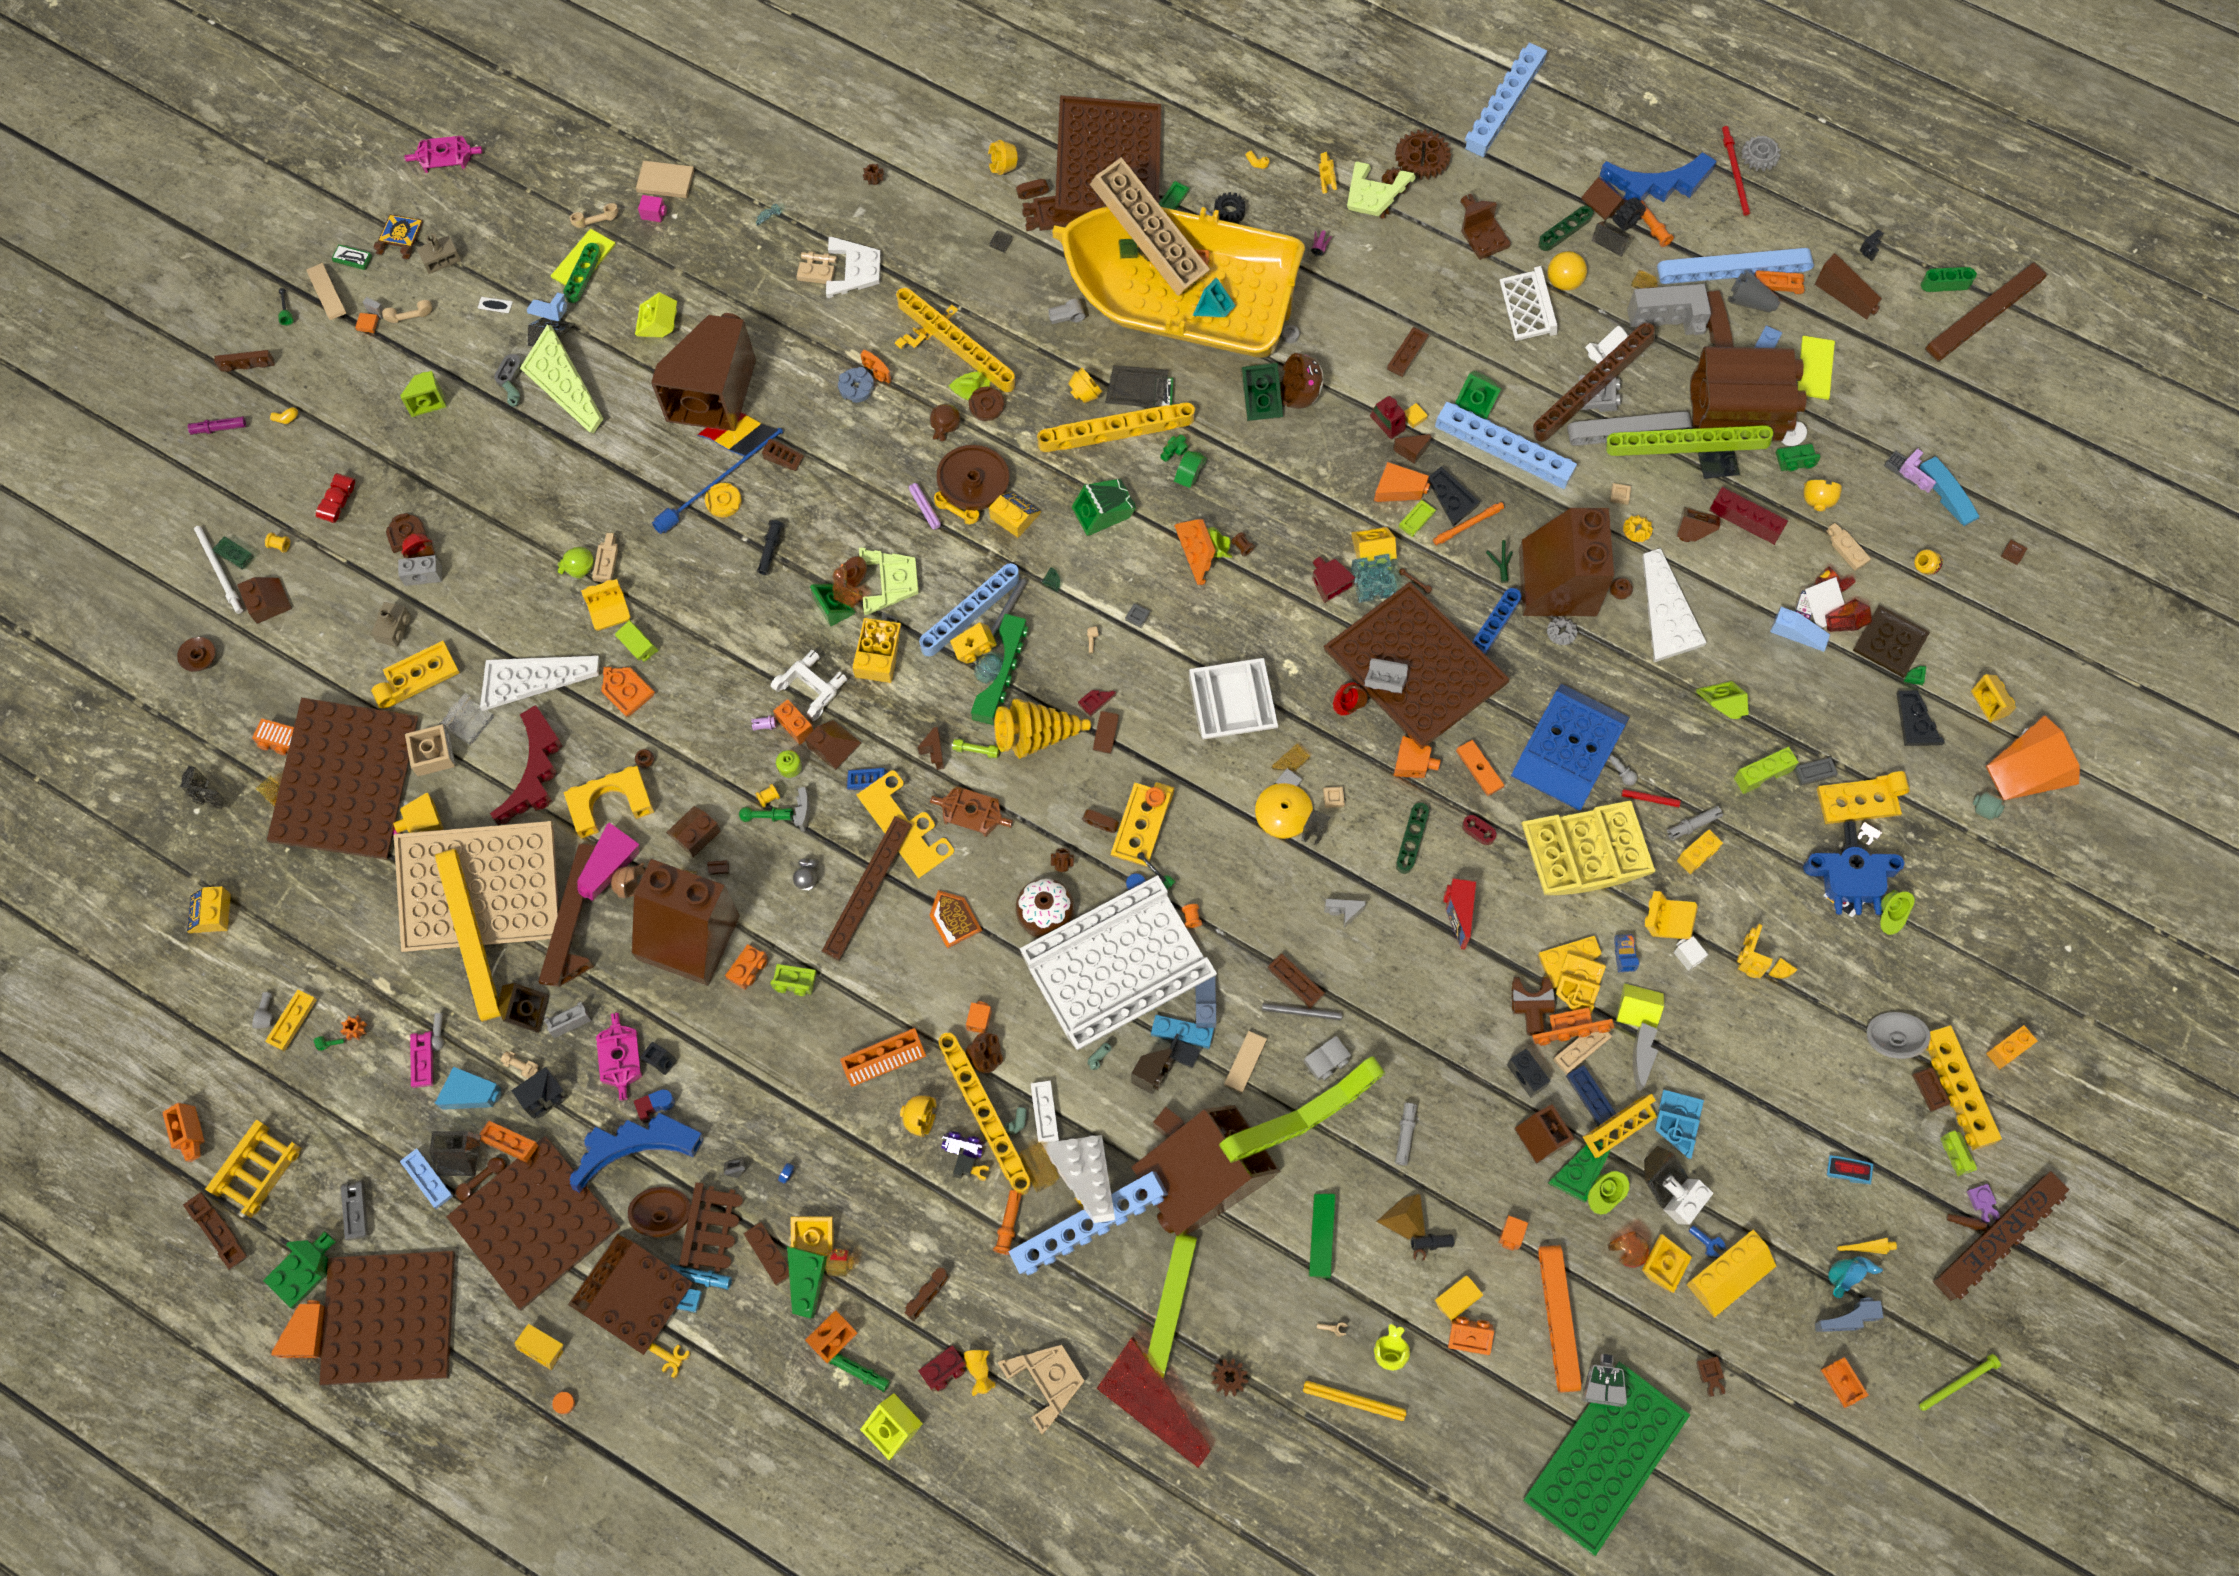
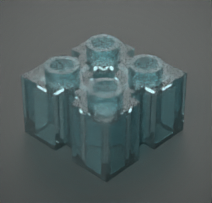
(1373, 578)

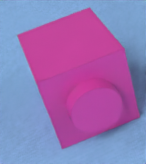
(652, 208)

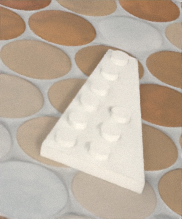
(1084, 1170)

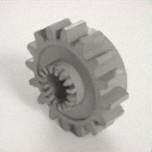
(1761, 153)

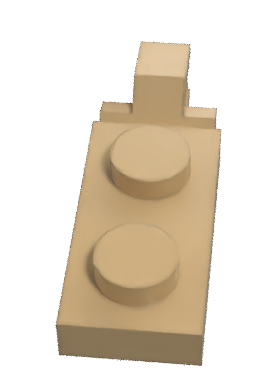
(1848, 547)
(605, 559)

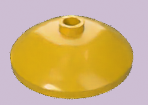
(1279, 821)

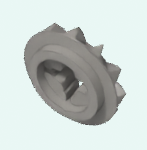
(1566, 637)

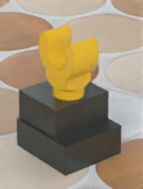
(966, 1167)

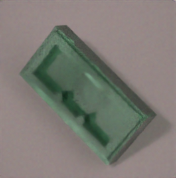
(233, 553)

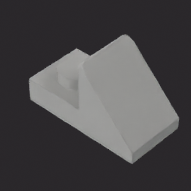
(1349, 908)

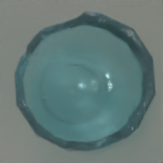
(987, 668)

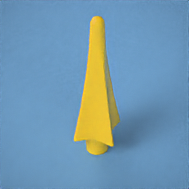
(1879, 1246)

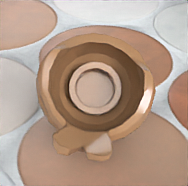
(625, 880)

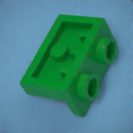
(1797, 457)

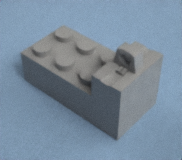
(1671, 306)

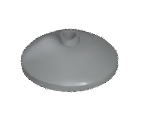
(1898, 1035)

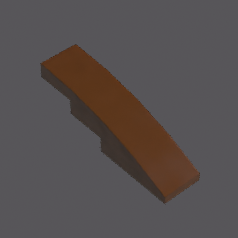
(1718, 322)

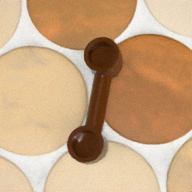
(494, 1166)

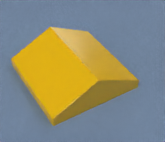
(812, 1233)
(1666, 1264)

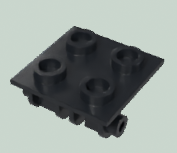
(1718, 464)

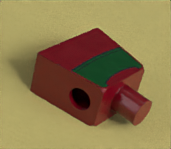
(1389, 417)

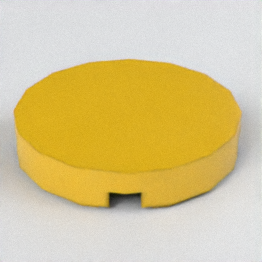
(723, 500)

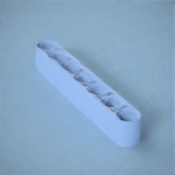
(972, 601)

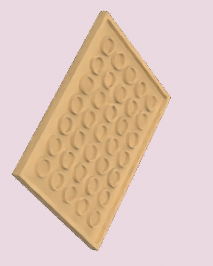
(507, 877)

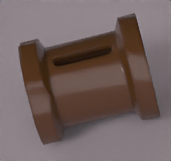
(1243, 544)

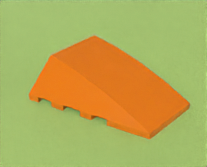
(2035, 763)

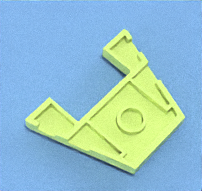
(1373, 196)
(897, 579)

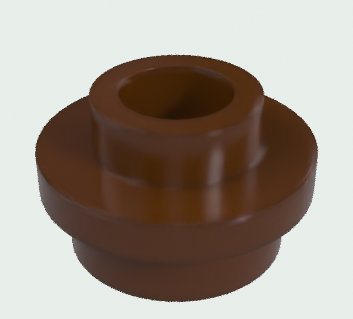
(640, 755)

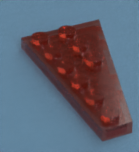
(1148, 1399)

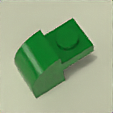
(1189, 468)

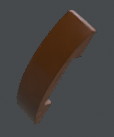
(216, 1230)

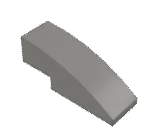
(1643, 1054)

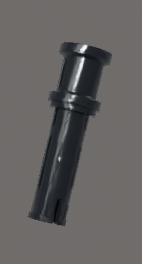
(772, 540)

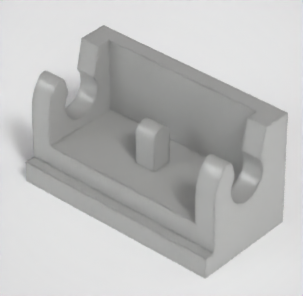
(567, 1020)

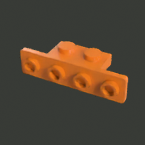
(1572, 1024)

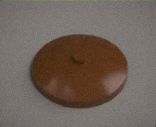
(972, 477)

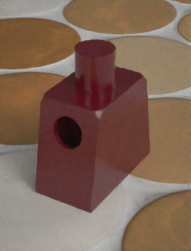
(1331, 578)

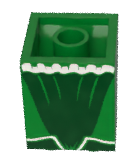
(1103, 505)

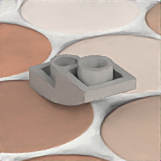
(802, 812)

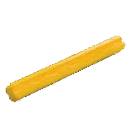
(1354, 1400)

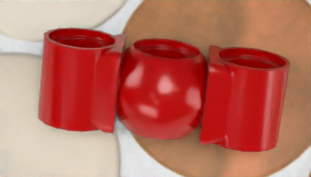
(335, 498)

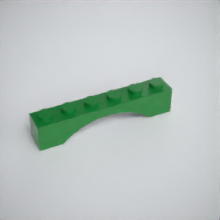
(1012, 632)

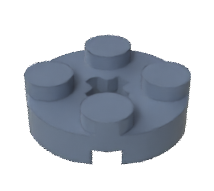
(852, 376)

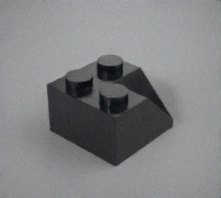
(539, 1093)

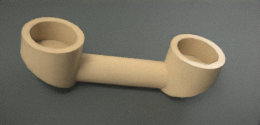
(610, 212)
(424, 308)

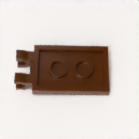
(1044, 214)

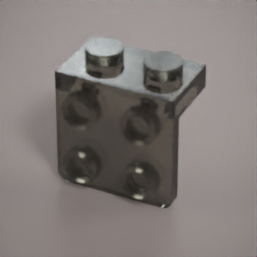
(195, 786)

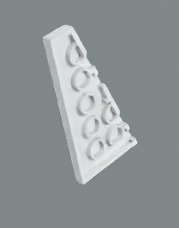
(1669, 615)
(520, 678)

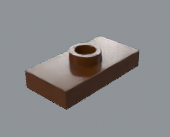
(1931, 1089)

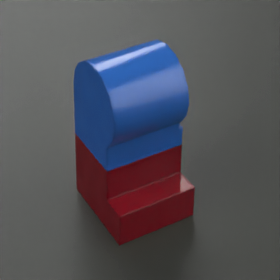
(653, 1103)

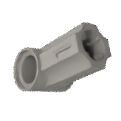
(1071, 311)

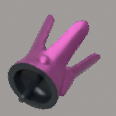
(1319, 247)

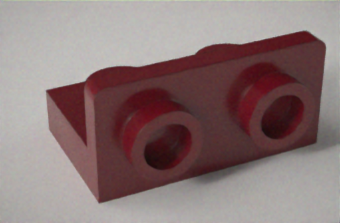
(943, 1369)

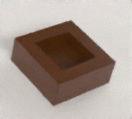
(2014, 552)

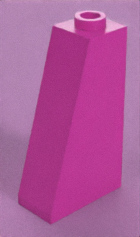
(610, 853)

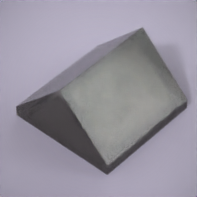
(1612, 238)

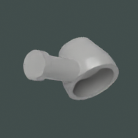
(262, 1018)

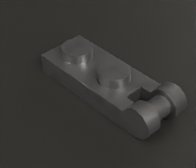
(354, 1211)

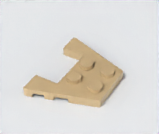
(1054, 1376)

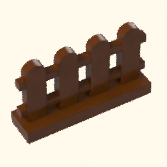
(703, 1237)

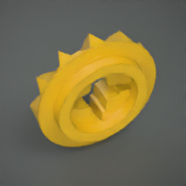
(1642, 534)

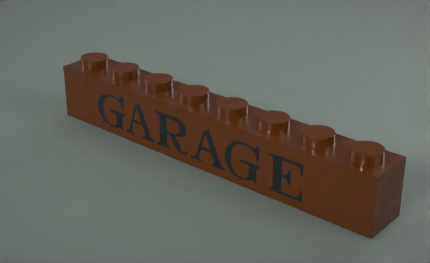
(2001, 1236)

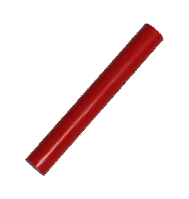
(1650, 798)

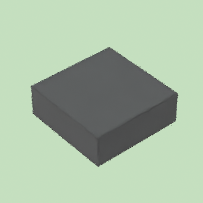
(1137, 615)

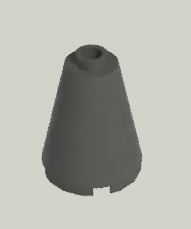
(1752, 293)

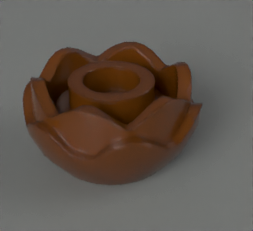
(1619, 593)

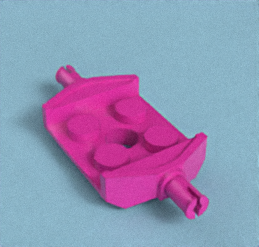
(456, 152)
(618, 1071)

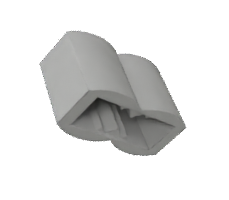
(1327, 1058)

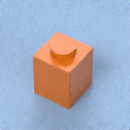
(978, 1017)
(1512, 1233)

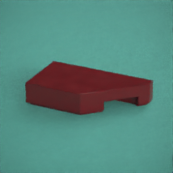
(1095, 700)

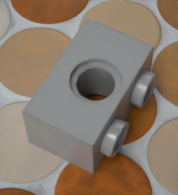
(420, 570)

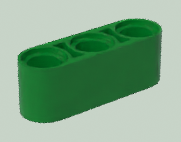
(1948, 279)

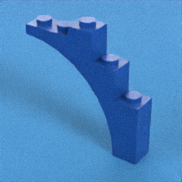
(1660, 185)
(631, 1138)

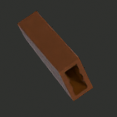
(1847, 287)

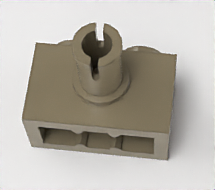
(438, 253)
(390, 624)

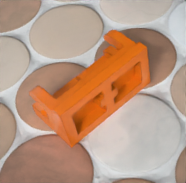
(1844, 1382)

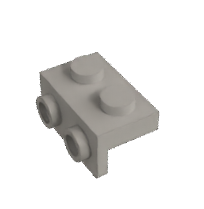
(1386, 675)

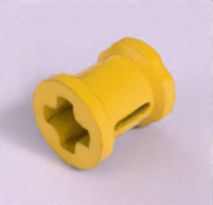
(277, 542)
(767, 795)

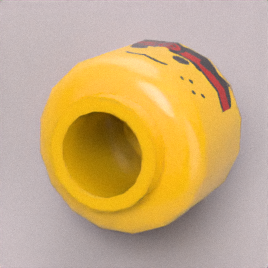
(1928, 562)

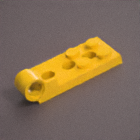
(1886, 786)
(1148, 835)

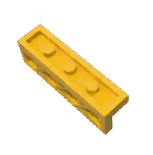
(1617, 1122)

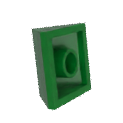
(831, 609)

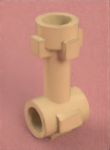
(528, 1069)

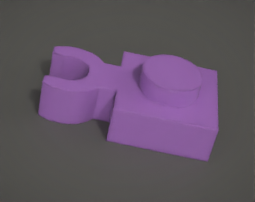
(1983, 1199)

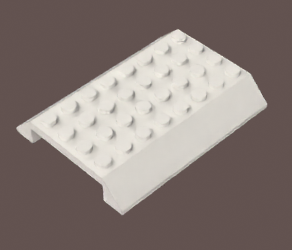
(1116, 963)

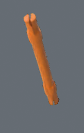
(1492, 510)

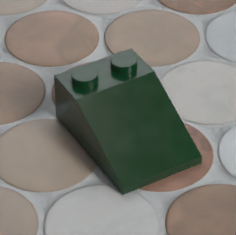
(1262, 391)

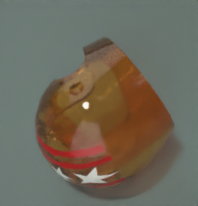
(1635, 1246)

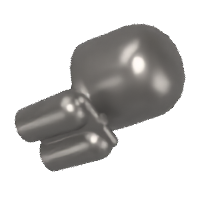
(805, 877)

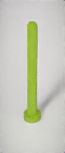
(1992, 1362)

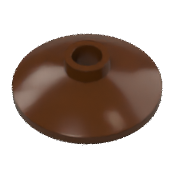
(855, 570)
(191, 650)

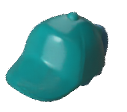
(1850, 1272)

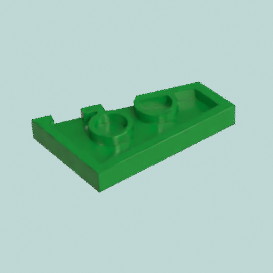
(1580, 1173)
(805, 1277)

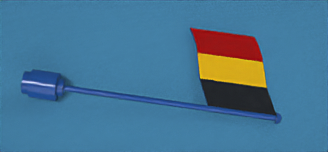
(745, 441)

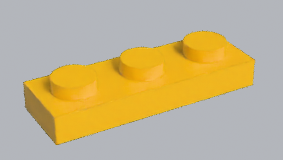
(291, 1020)

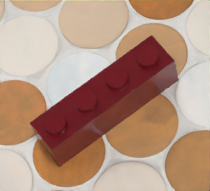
(1748, 515)

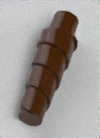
(1969, 1222)

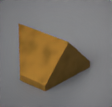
(1405, 1217)

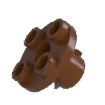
(985, 1052)

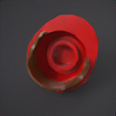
(417, 546)
(1349, 699)

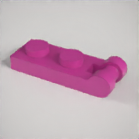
(421, 1060)

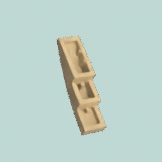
(326, 291)

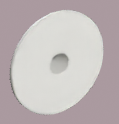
(1795, 437)

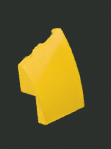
(1579, 981)

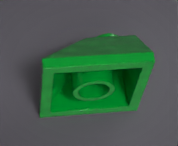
(1478, 394)

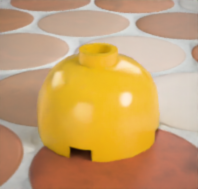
(1821, 495)
(918, 1115)

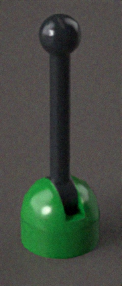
(284, 316)
(1167, 880)

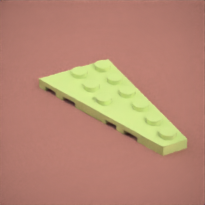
(556, 375)

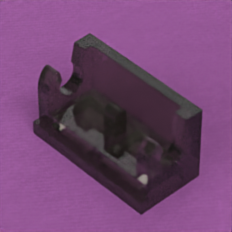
(1316, 825)

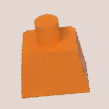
(1413, 760)

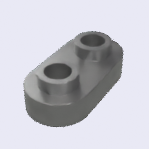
(505, 370)

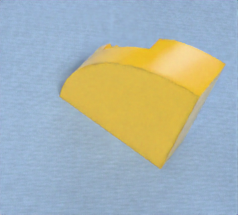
(1782, 970)

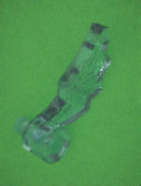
(775, 209)

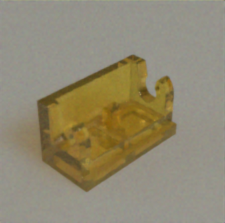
(1038, 1167)

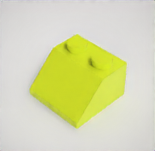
(656, 316)
(891, 1426)

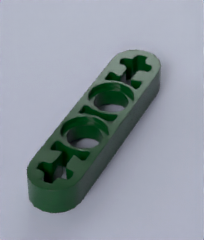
(1565, 228)
(1411, 837)

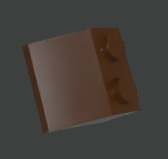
(264, 598)
(694, 831)

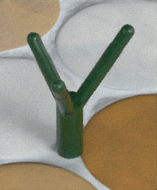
(1503, 567)

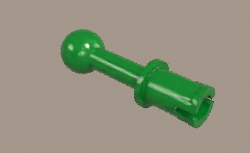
(747, 814)

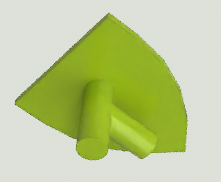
(968, 383)

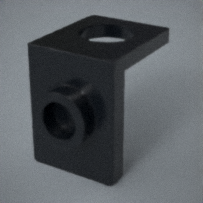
(1184, 1053)

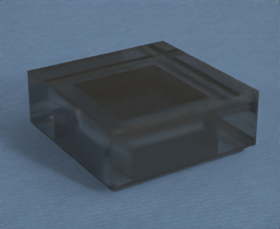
(1001, 241)

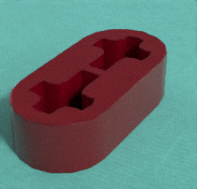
(1479, 830)

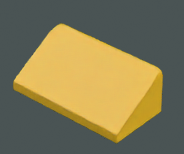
(1458, 1298)

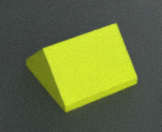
(1640, 1006)

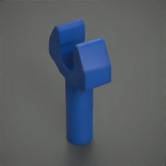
(1708, 1242)

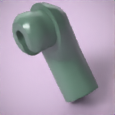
(513, 394)
(1098, 1055)
(1017, 1124)

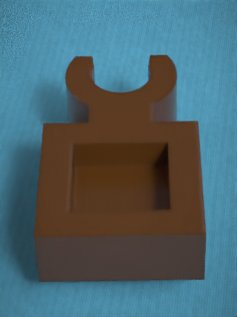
(1711, 1372)

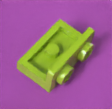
(793, 979)
(1958, 1153)

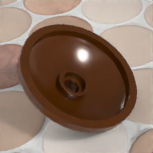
(659, 1211)

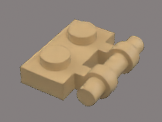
(816, 272)

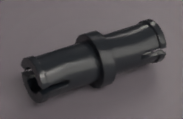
(1432, 1242)

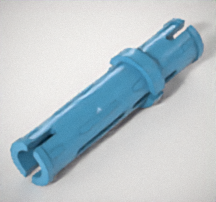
(708, 1278)

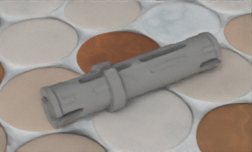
(1688, 826)
(1404, 1142)

